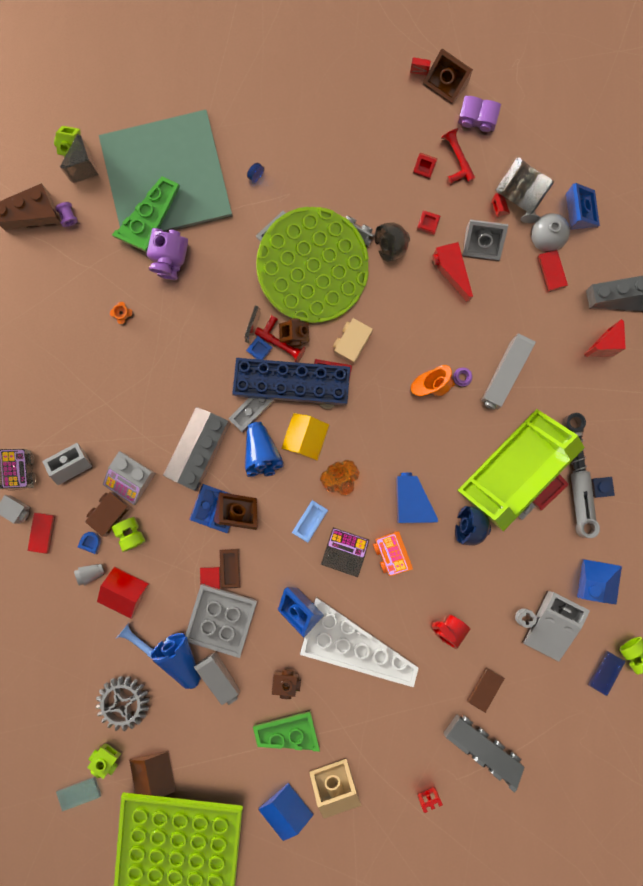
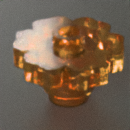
(340, 477)

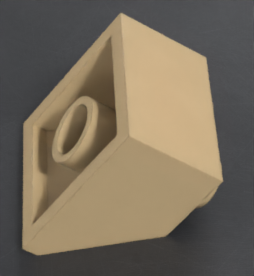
(334, 789)

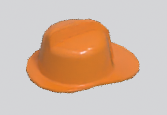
(433, 382)

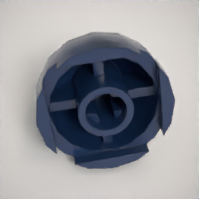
(473, 526)

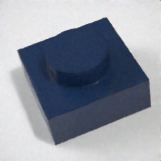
(602, 487)

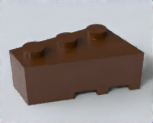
(28, 209)

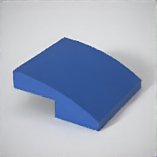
(205, 508)

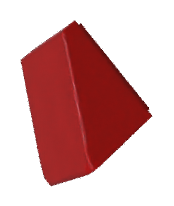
(425, 165)
(500, 205)

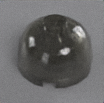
(393, 241)

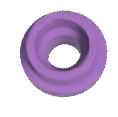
(464, 371)

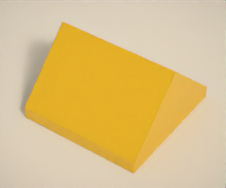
(305, 436)

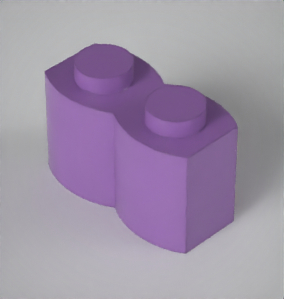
(479, 113)

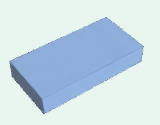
(310, 521)

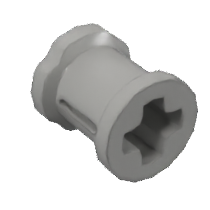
(529, 622)

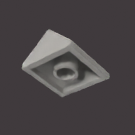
(484, 239)

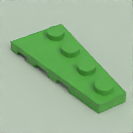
(148, 214)

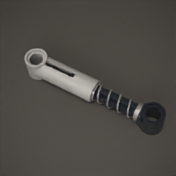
(582, 484)

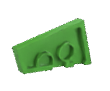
(289, 732)

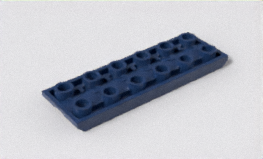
(291, 381)

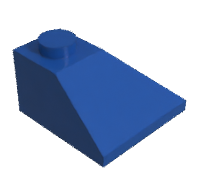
(599, 582)

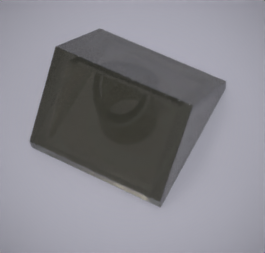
(79, 161)

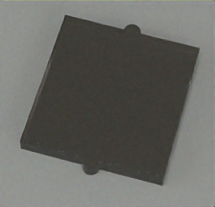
(252, 324)

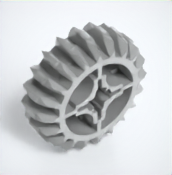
(125, 711)

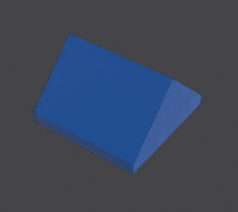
(582, 207)
(299, 610)
(286, 812)

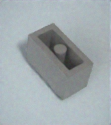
(67, 464)

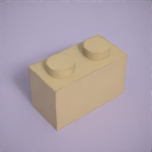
(353, 341)

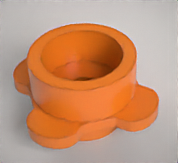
(115, 312)

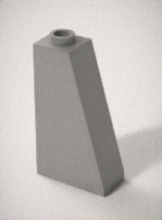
(507, 371)

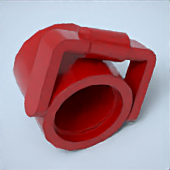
(451, 631)

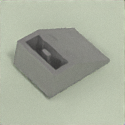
(556, 626)

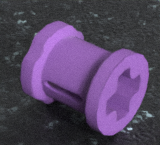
(66, 214)

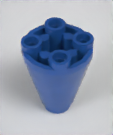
(261, 452)

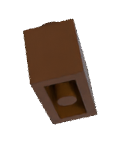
(107, 513)

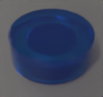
(255, 172)

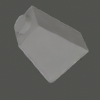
(218, 678)

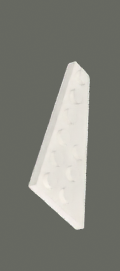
(351, 647)

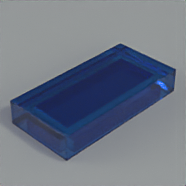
(606, 673)

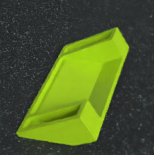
(521, 468)

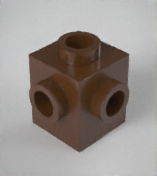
(294, 332)
(284, 691)

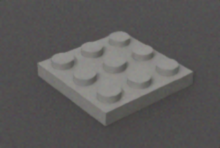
(220, 620)

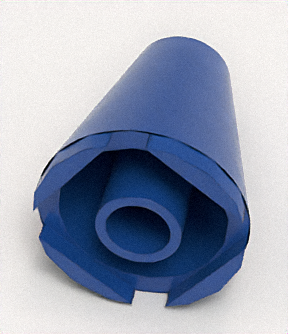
(177, 660)

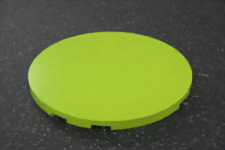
(312, 264)

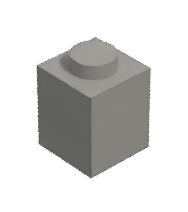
(13, 509)

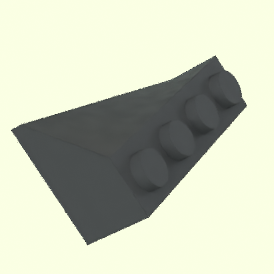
(617, 294)
(485, 751)

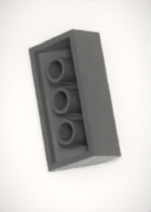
(197, 449)

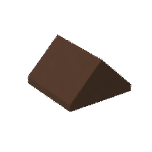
(448, 76)
(236, 511)
(153, 774)

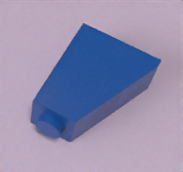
(412, 501)

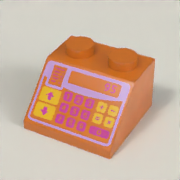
(392, 553)

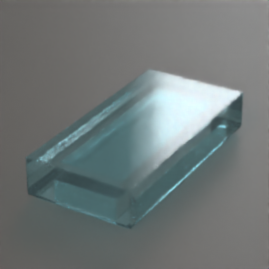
(78, 793)

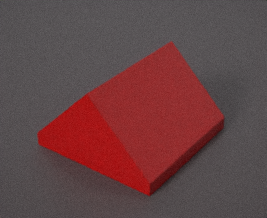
(610, 342)
(122, 592)

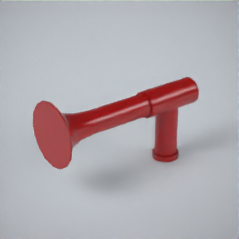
(466, 170)
(265, 334)

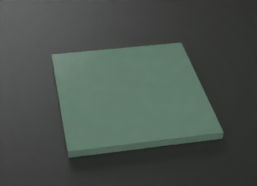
(171, 148)

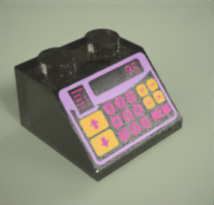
(16, 469)
(345, 552)

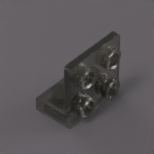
(524, 186)

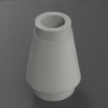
(88, 573)

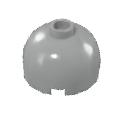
(550, 232)

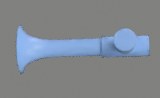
(127, 634)

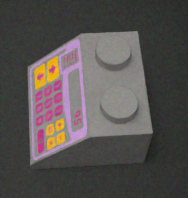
(127, 477)

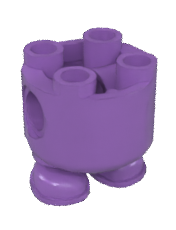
(166, 252)

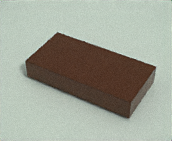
(230, 568)
(486, 690)

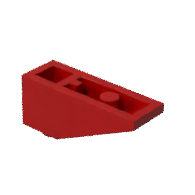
(452, 267)

